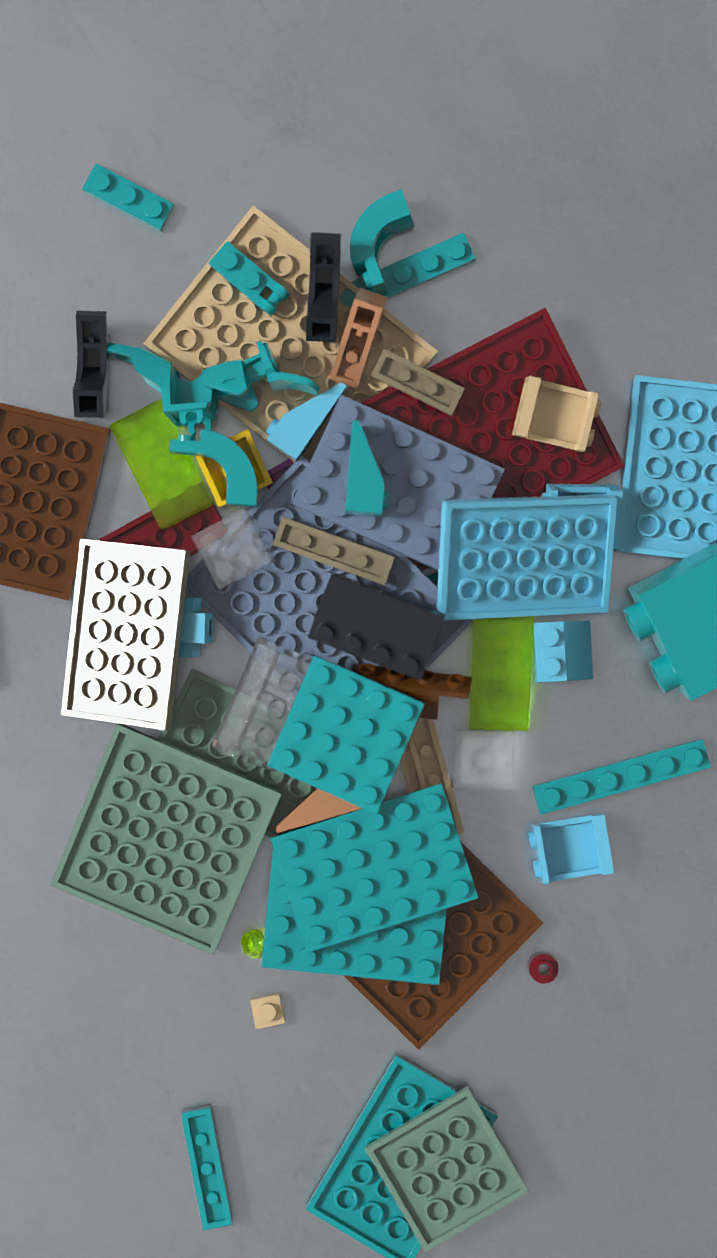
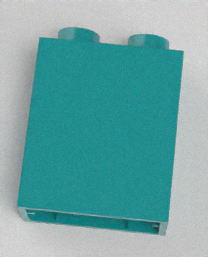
(681, 617)

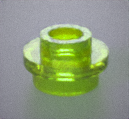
(252, 944)

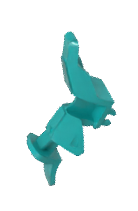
(198, 400)

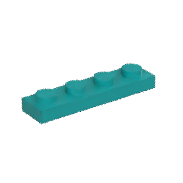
(206, 1168)

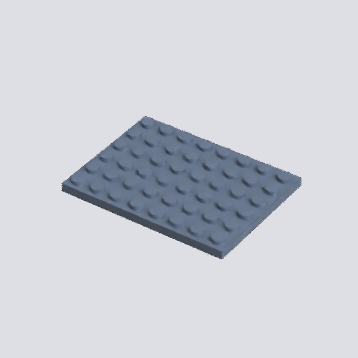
(285, 595)

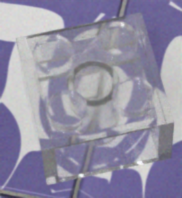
(233, 548)
(483, 760)

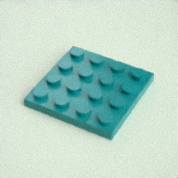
(345, 734)

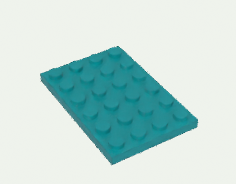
(374, 868)
(396, 953)
(352, 1189)

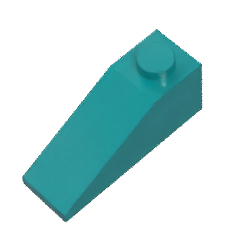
(364, 484)

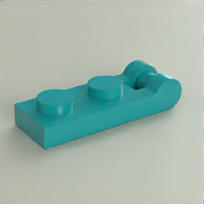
(248, 278)

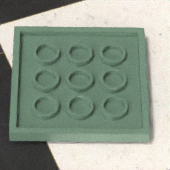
(446, 1169)

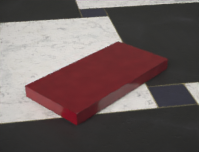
(146, 531)

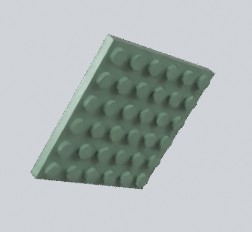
(165, 838)

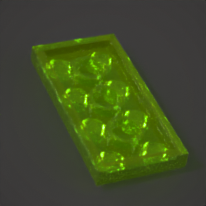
(166, 479)
(501, 673)

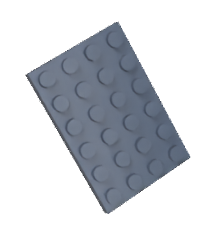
(415, 471)

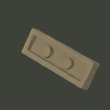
(417, 382)

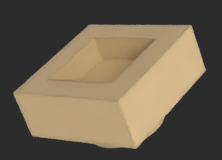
(267, 1010)

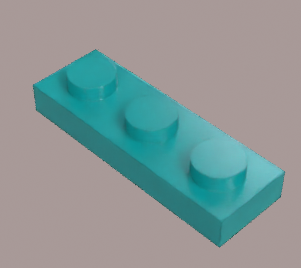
(128, 197)

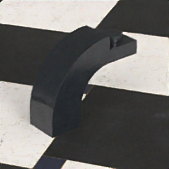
(323, 287)
(93, 365)

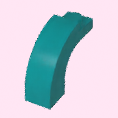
(374, 227)
(240, 474)

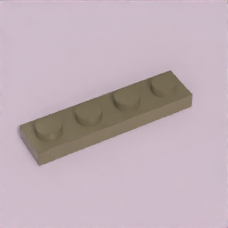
(334, 551)

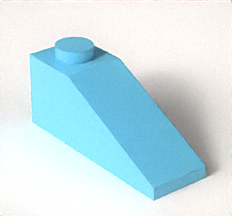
(299, 426)

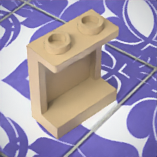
(556, 414)

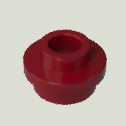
(543, 959)

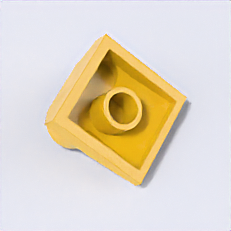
(217, 477)

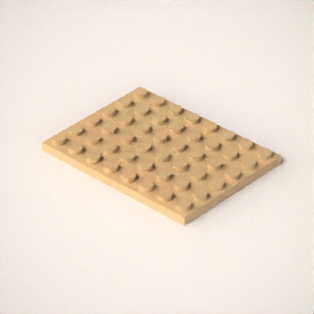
(221, 325)

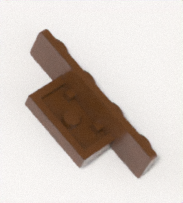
(427, 690)

